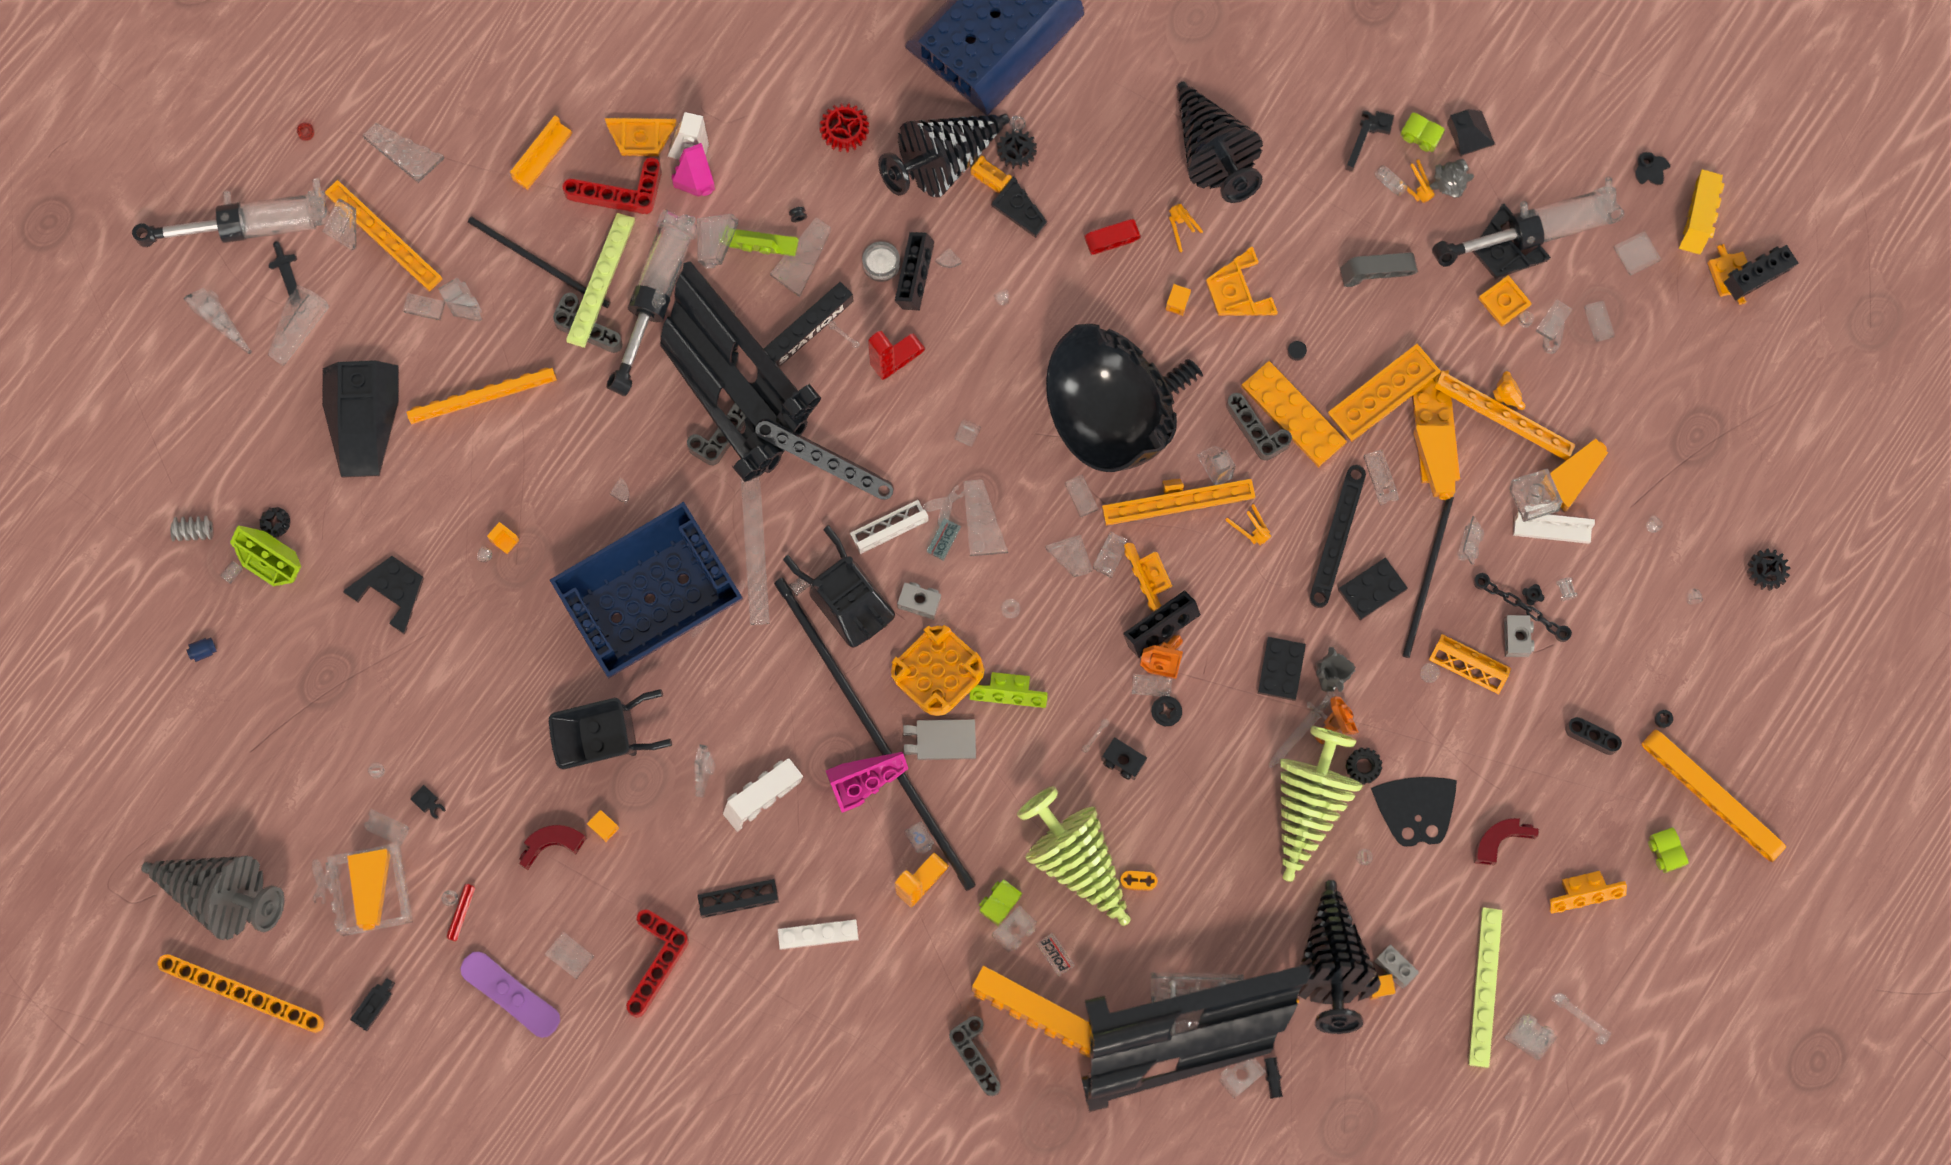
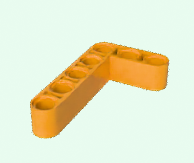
(913, 887)

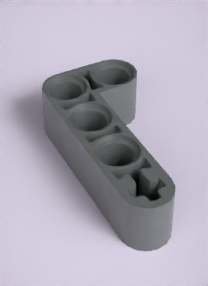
(1377, 267)
(570, 313)
(1255, 425)
(713, 445)
(977, 1060)

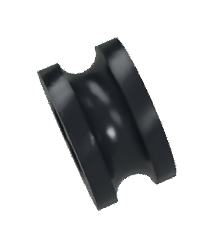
(797, 214)
(1670, 718)

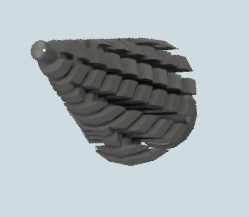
(220, 892)

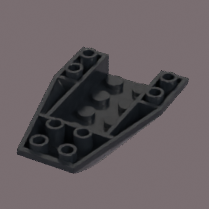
(360, 413)

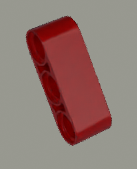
(1112, 236)

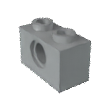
(927, 608)
(1517, 647)
(1394, 963)

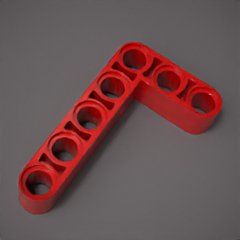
(618, 193)
(888, 358)
(658, 963)

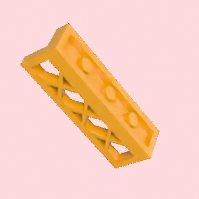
(540, 153)
(1470, 657)

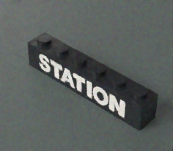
(809, 324)

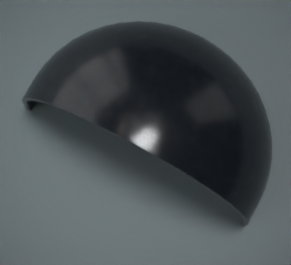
(1108, 400)

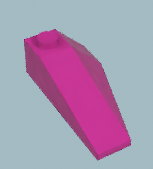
(693, 172)
(859, 779)

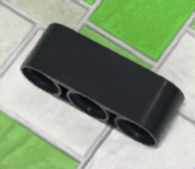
(1602, 734)

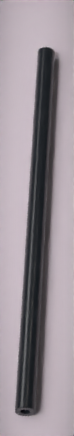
(532, 258)
(1427, 578)

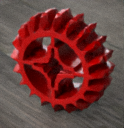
(857, 119)

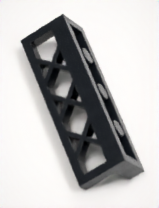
(738, 905)

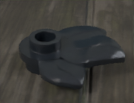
(1652, 171)

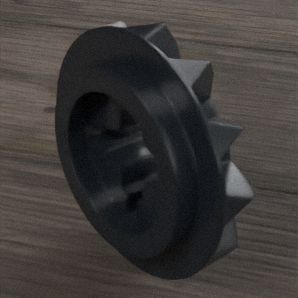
(279, 528)
(1170, 703)

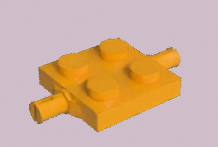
(1723, 266)

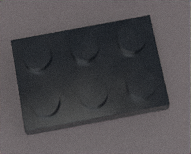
(1372, 589)
(1281, 668)

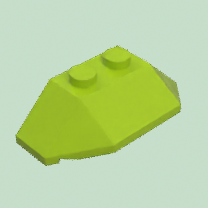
(265, 556)

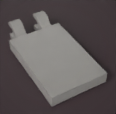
(942, 739)

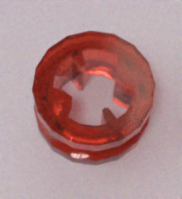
(305, 137)

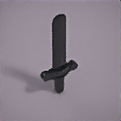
(282, 262)

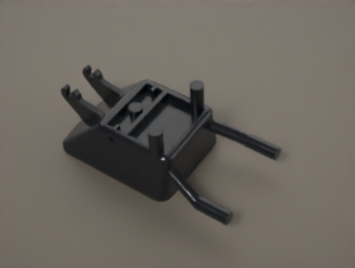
(847, 597)
(597, 732)

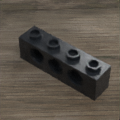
(914, 271)
(1162, 623)

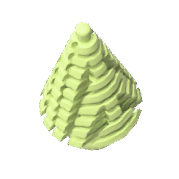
(1314, 796)
(1076, 854)

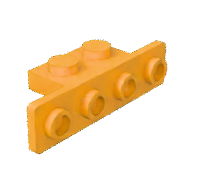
(1150, 573)
(1586, 890)

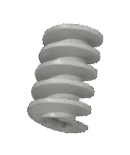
(191, 529)

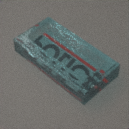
(943, 539)

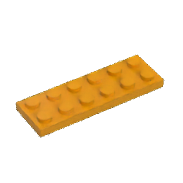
(1384, 392)
(1434, 409)
(1293, 413)

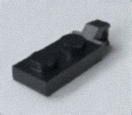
(373, 1005)

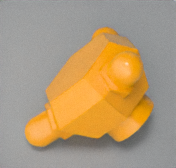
(1509, 392)

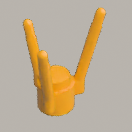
(1424, 193)
(1179, 215)
(1260, 534)

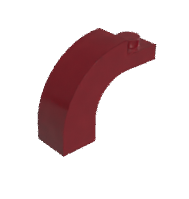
(550, 836)
(1488, 845)

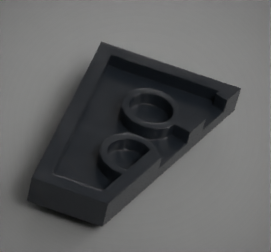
(1019, 208)

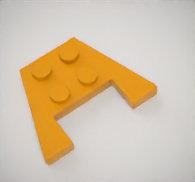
(1231, 291)

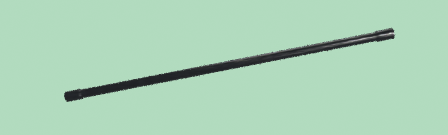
(962, 874)

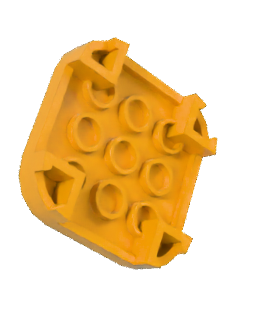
(937, 670)

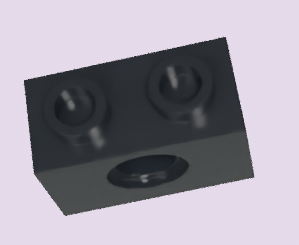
(1117, 749)

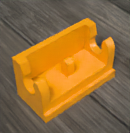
(990, 175)

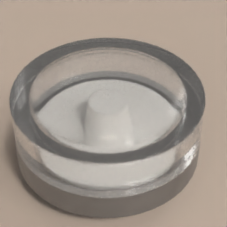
(881, 261)

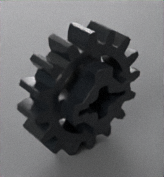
(1024, 147)
(1775, 575)

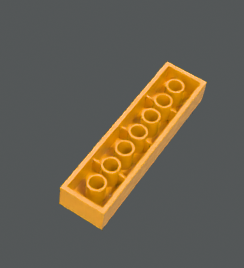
(1034, 1009)

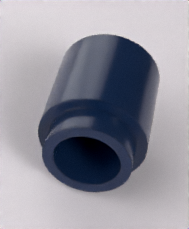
(201, 649)

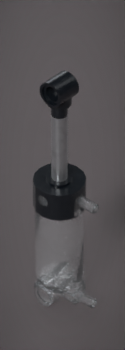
(250, 219)
(1544, 224)
(655, 287)

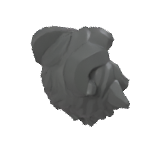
(1452, 178)
(1334, 671)

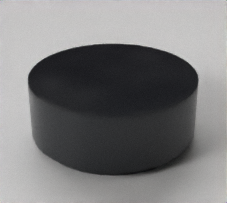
(1297, 350)

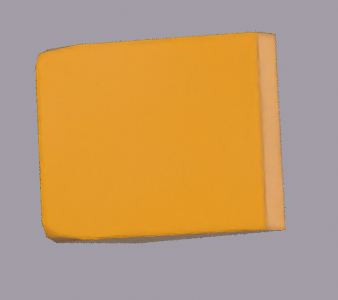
(1172, 486)

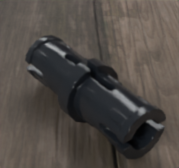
(1273, 1077)

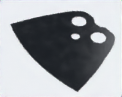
(1423, 796)

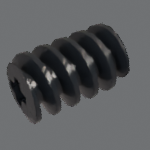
(1182, 375)

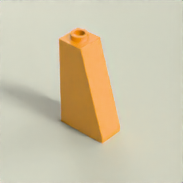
(1437, 453)
(1577, 471)
(368, 884)

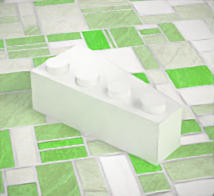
(689, 133)
(761, 793)

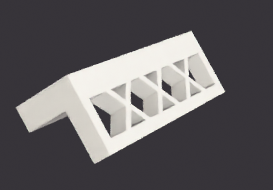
(1555, 528)
(891, 530)

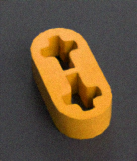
(1138, 875)

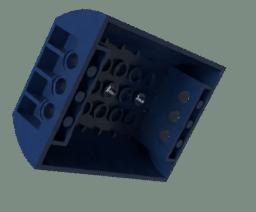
(1003, 47)
(641, 565)

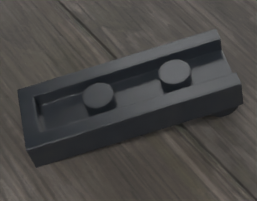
(1367, 127)

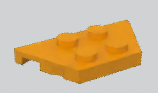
(640, 136)

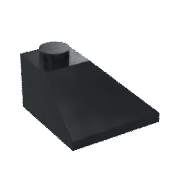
(1470, 131)

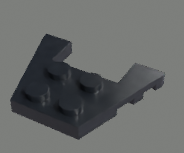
(1506, 256)
(395, 583)

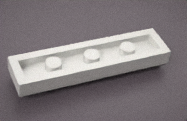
(818, 934)

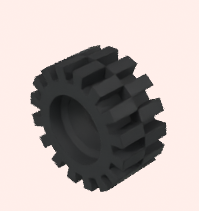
(1372, 757)

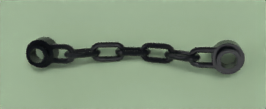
(1486, 579)

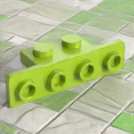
(764, 242)
(1009, 690)

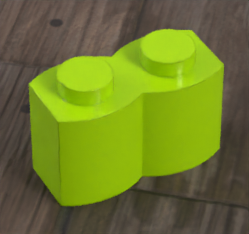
(1422, 132)
(1668, 850)
(1000, 902)

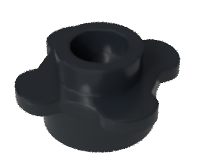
(1527, 592)

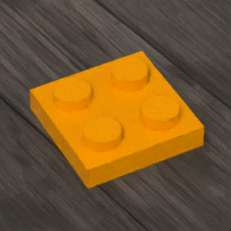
(1505, 301)

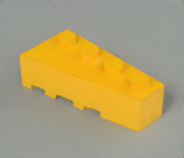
(1702, 212)

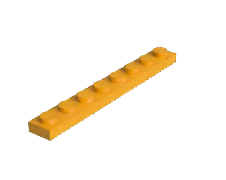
(386, 238)
(475, 397)
(1504, 416)
(1178, 502)

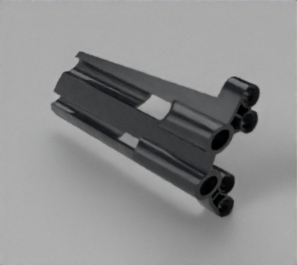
(701, 344)
(1235, 1026)

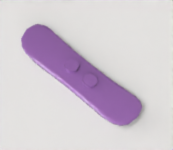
(510, 994)

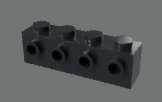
(1760, 272)

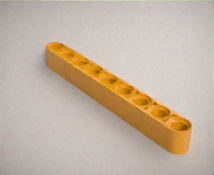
(1713, 795)
(232, 989)

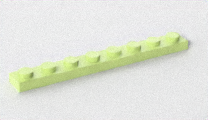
(600, 280)
(1485, 987)

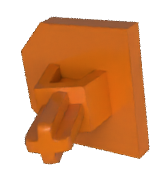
(1163, 659)
(1340, 719)

